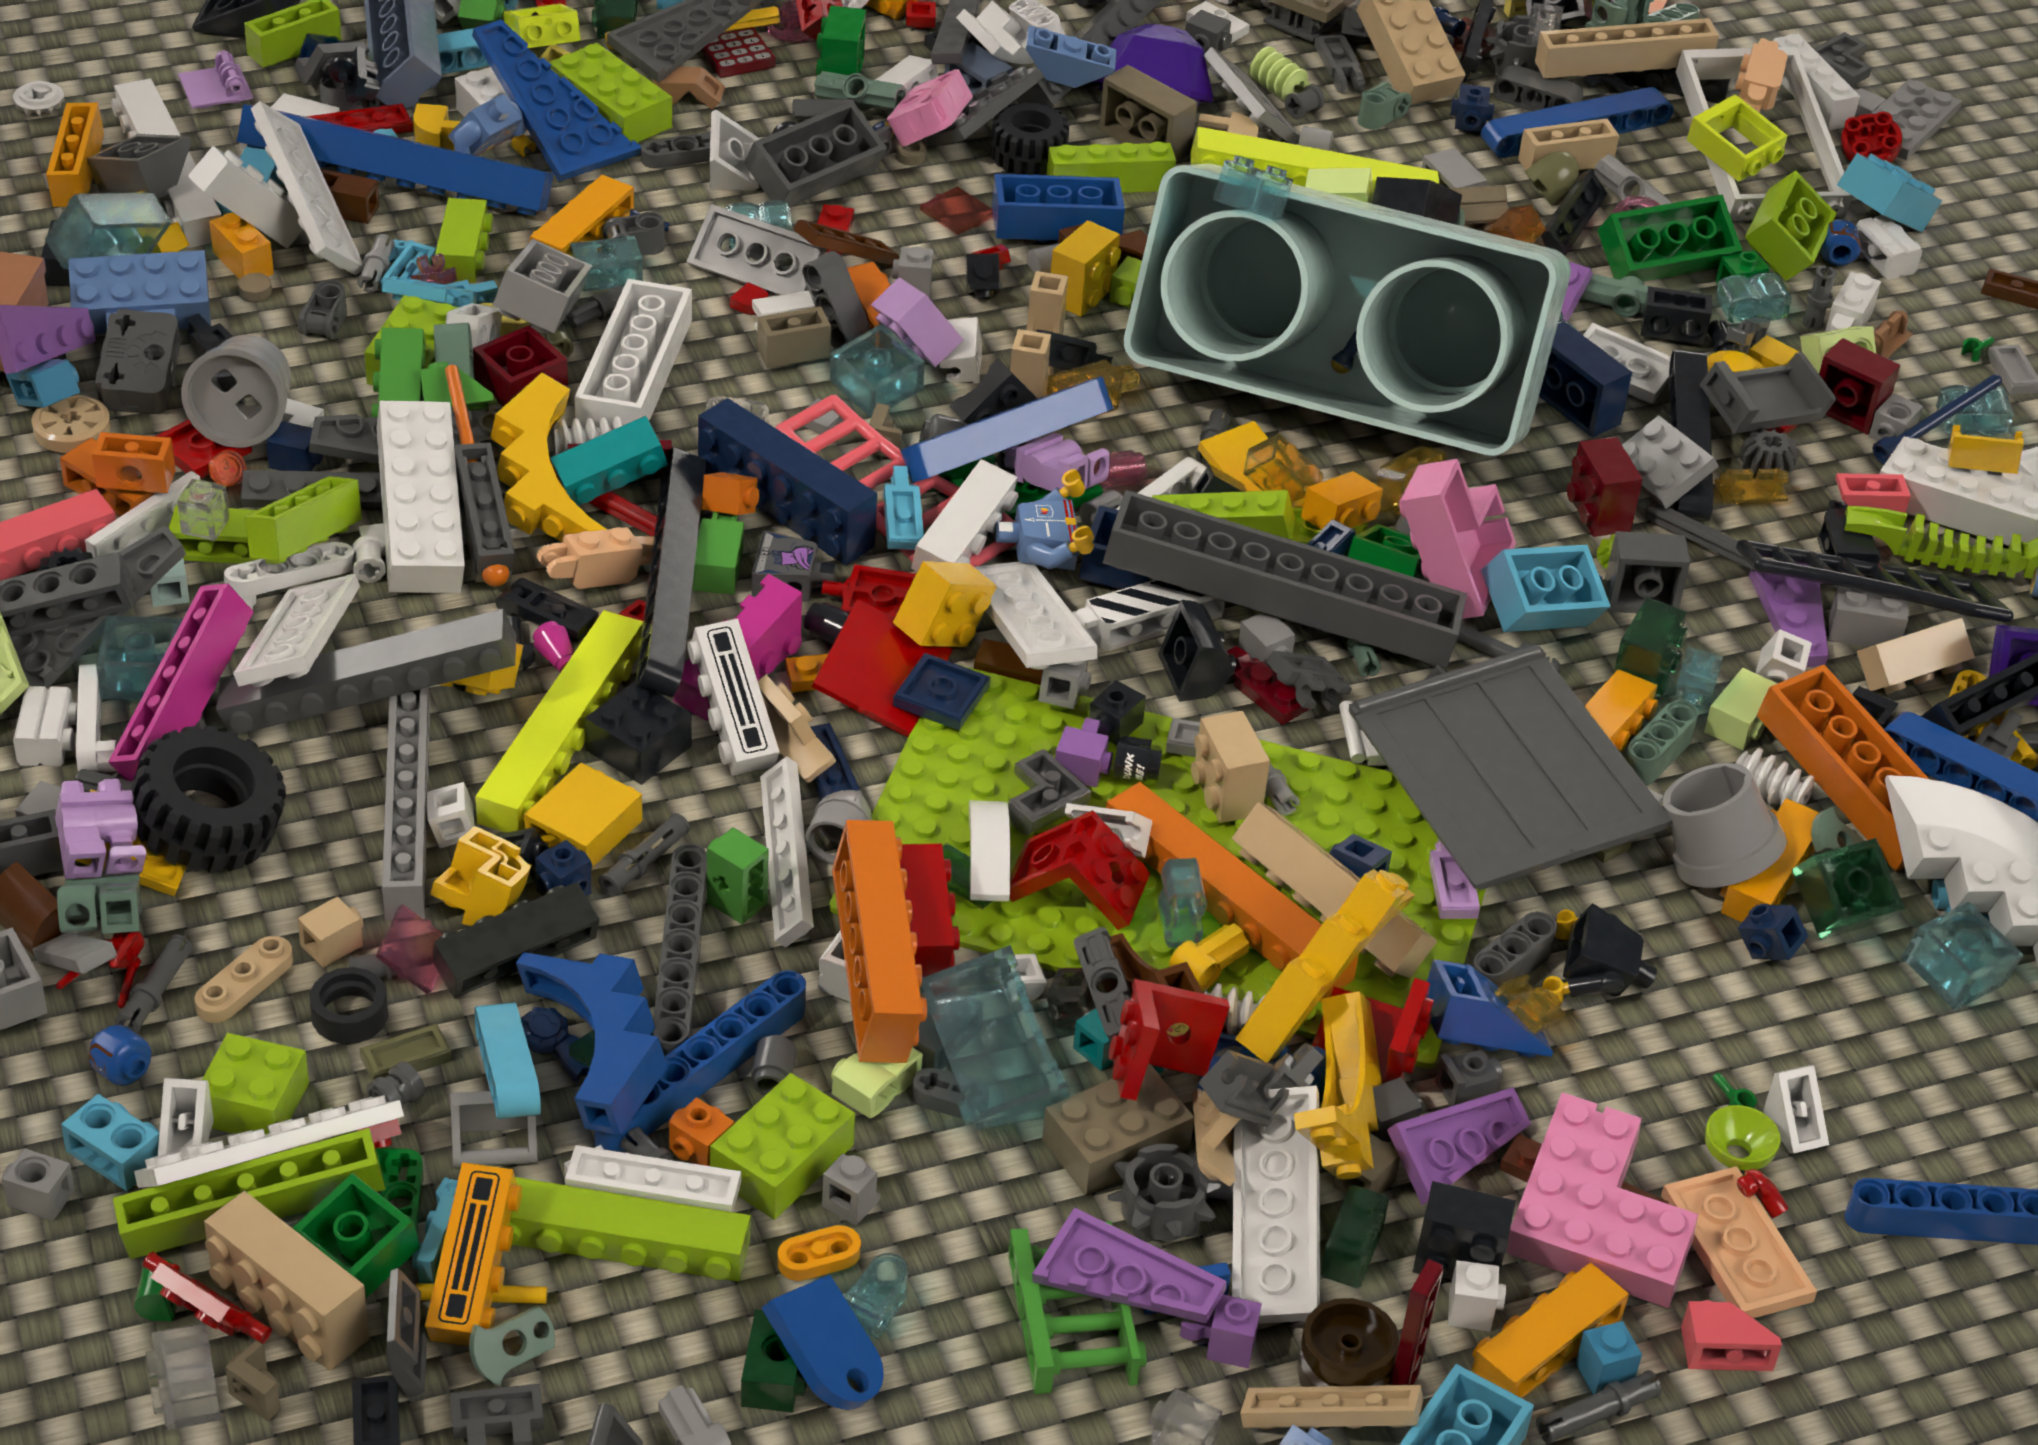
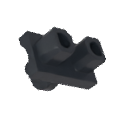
(356, 75)

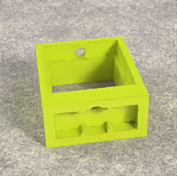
(551, 26)
(1747, 121)

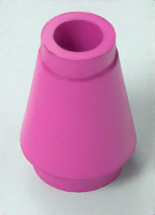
(553, 643)

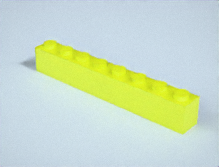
(1215, 146)
(558, 722)

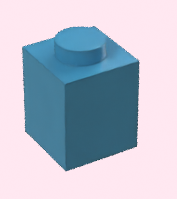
(1607, 1356)

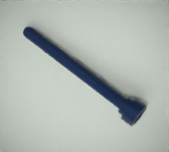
(1887, 445)

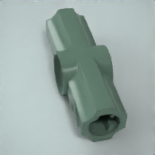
(874, 95)
(1614, 294)

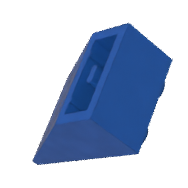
(1472, 1013)

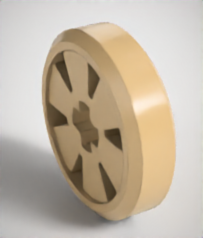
(70, 423)

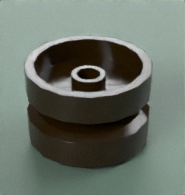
(1347, 1345)

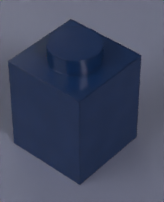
(290, 448)

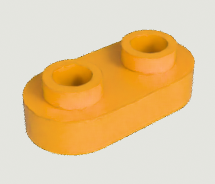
(814, 1255)

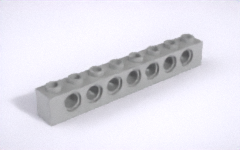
(406, 803)

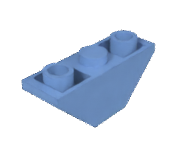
(1068, 58)

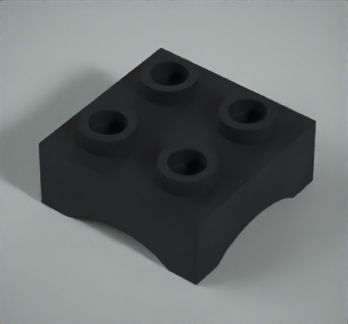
(995, 393)

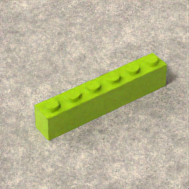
(281, 1182)
(631, 1230)

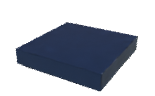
(941, 691)

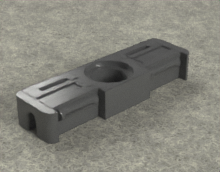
(1098, 965)

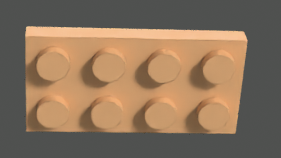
(1741, 1245)

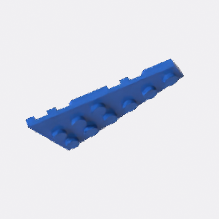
(555, 112)

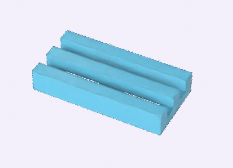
(404, 258)

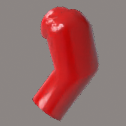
(1757, 1183)

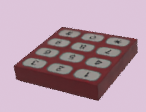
(738, 53)

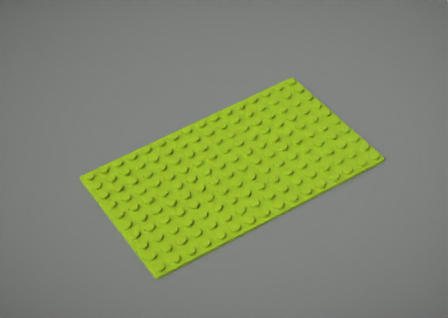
(1337, 798)

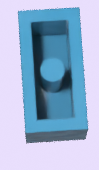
(44, 383)

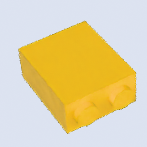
(587, 812)

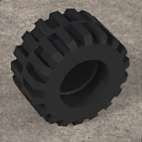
(1024, 136)

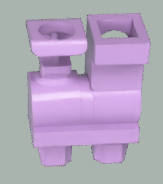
(1048, 458)
(98, 818)

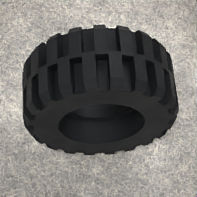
(216, 765)

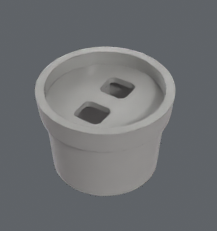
(259, 371)
(1721, 826)

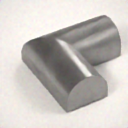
(1049, 792)

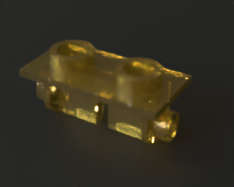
(1741, 487)

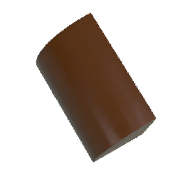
(27, 907)

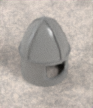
(831, 817)

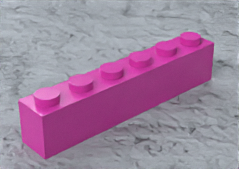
(185, 673)

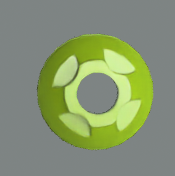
(1743, 1128)

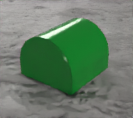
(150, 1302)

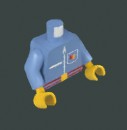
(490, 126)
(1047, 528)

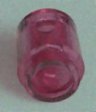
(1124, 468)

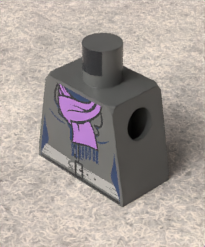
(791, 562)

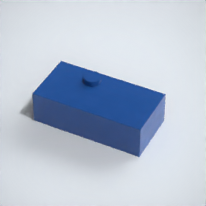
(1044, 204)

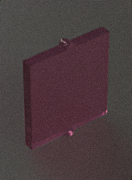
(410, 948)

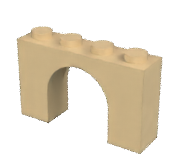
(1032, 348)

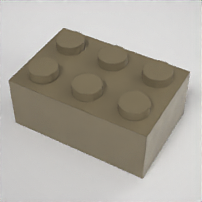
(1147, 111)
(1100, 1128)

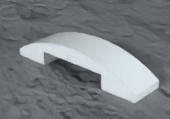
(989, 850)

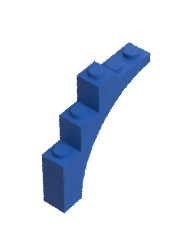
(625, 1055)

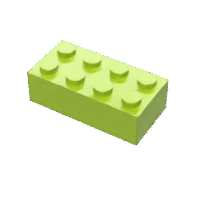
(617, 91)

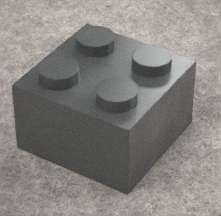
(1646, 567)

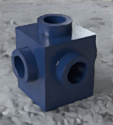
(1472, 108)
(562, 866)
(1773, 932)

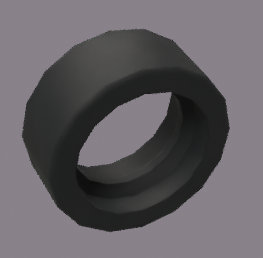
(354, 1027)

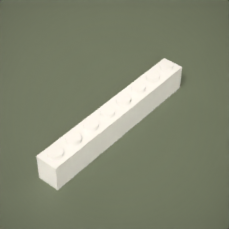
(144, 113)

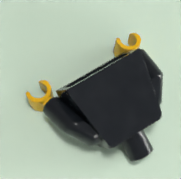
(1600, 955)

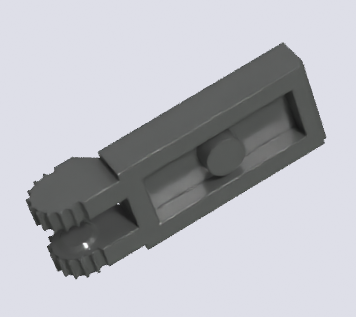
(1340, 61)

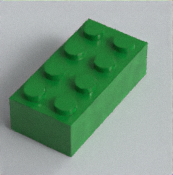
(1669, 239)

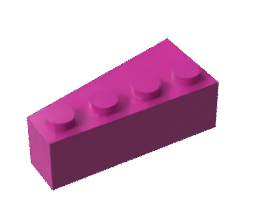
(770, 632)

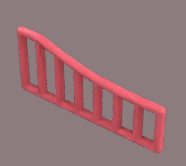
(876, 443)

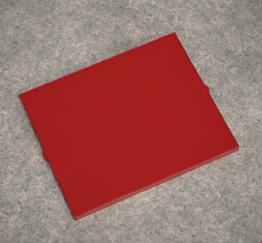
(870, 666)

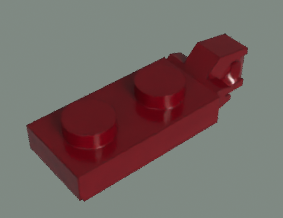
(1263, 687)

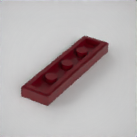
(1417, 1325)

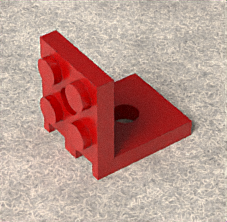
(1088, 856)
(1396, 1030)
(1145, 1036)

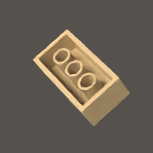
(1412, 47)
(286, 1281)

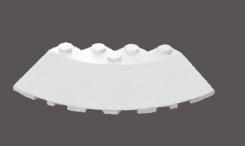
(1973, 844)

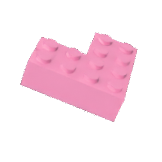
(1452, 531)
(1581, 1214)

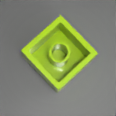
(255, 1083)

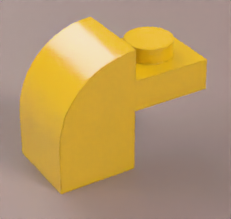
(433, 125)

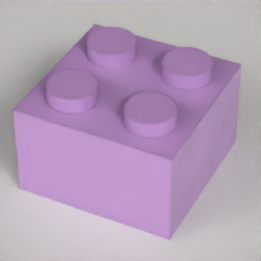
(916, 322)

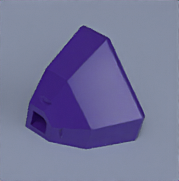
(1167, 56)

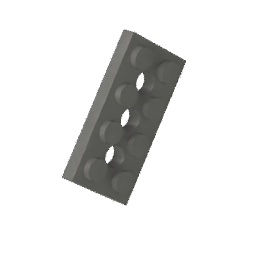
(987, 104)

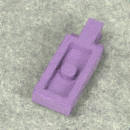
(1452, 889)

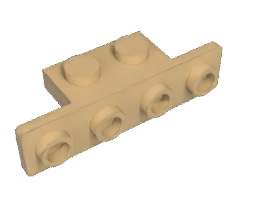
(793, 732)
(1213, 1139)

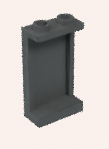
(1768, 395)

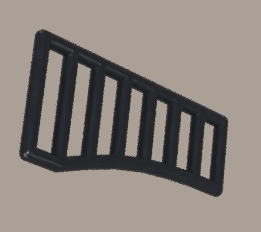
(1885, 579)

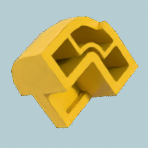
(483, 876)

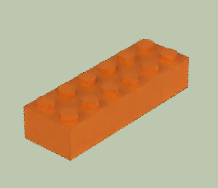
(1841, 749)
(878, 942)

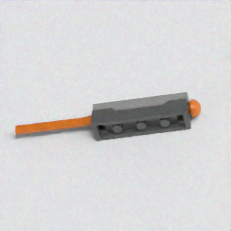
(480, 497)

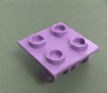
(217, 84)

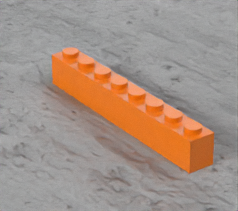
(1232, 889)

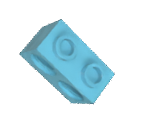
(110, 1140)

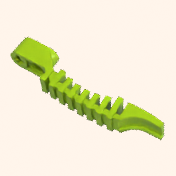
(1889, 527)

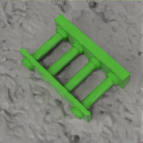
(1041, 1326)

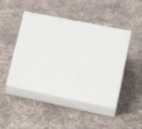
(728, 152)

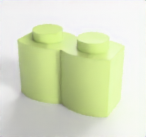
(873, 1085)

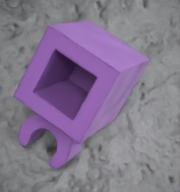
(1085, 752)
(1229, 1331)

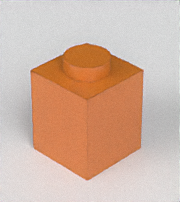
(730, 493)

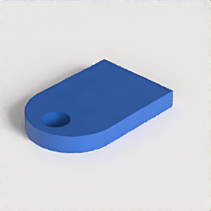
(827, 1343)

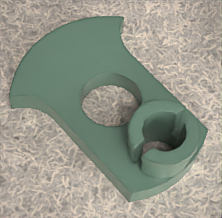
(1825, 831)
(488, 1350)

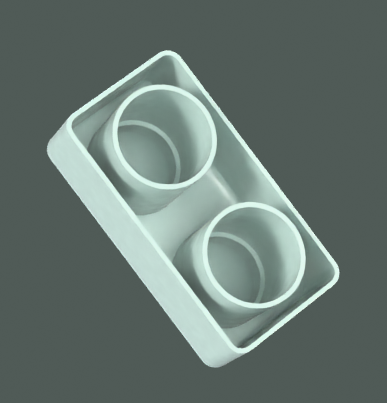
(1442, 312)

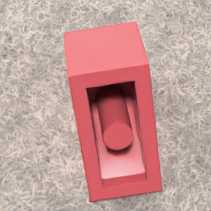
(1874, 490)
(1727, 1338)

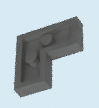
(1842, 56)

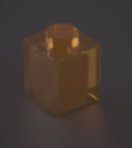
(1519, 224)

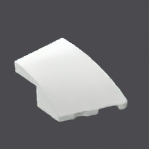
(998, 33)

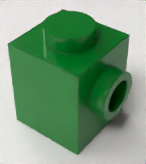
(1744, 264)

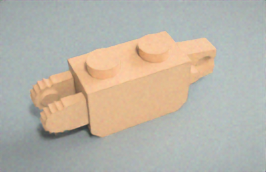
(1762, 74)
(597, 557)

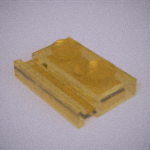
(1533, 1006)

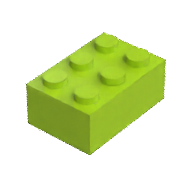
(1790, 226)
(410, 313)
(784, 1144)

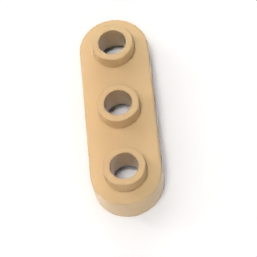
(233, 990)

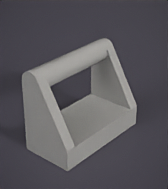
(476, 1113)

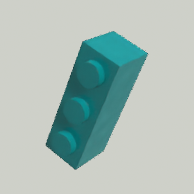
(609, 461)

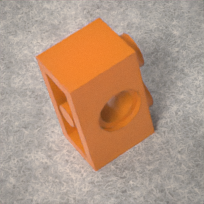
(133, 462)

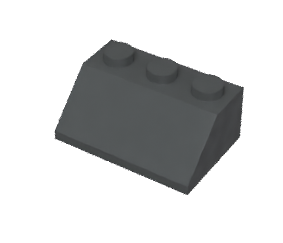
(141, 164)

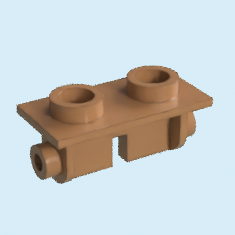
(1892, 334)

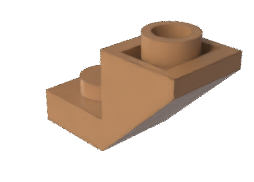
(697, 81)

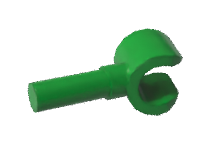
(1975, 347)
(1737, 1097)

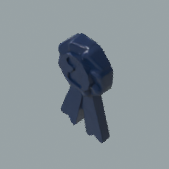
(548, 1033)

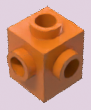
(695, 1129)

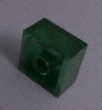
(1653, 643)
(1847, 888)

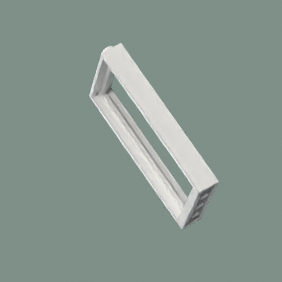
(1725, 64)

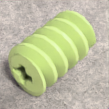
(1277, 73)

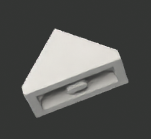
(1797, 1109)
(184, 1115)

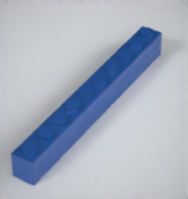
(415, 163)

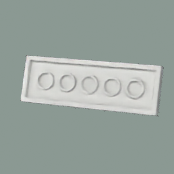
(307, 189)
(1035, 617)
(296, 631)
(255, 1144)
(1277, 1213)

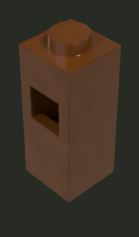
(354, 195)

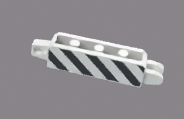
(1138, 613)

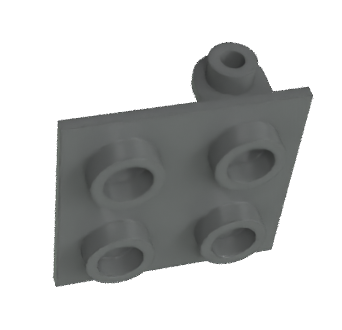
(1297, 23)

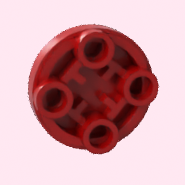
(1872, 135)

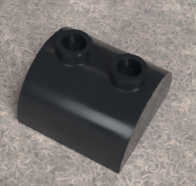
(1195, 653)

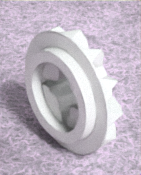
(46, 95)

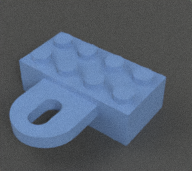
(141, 282)

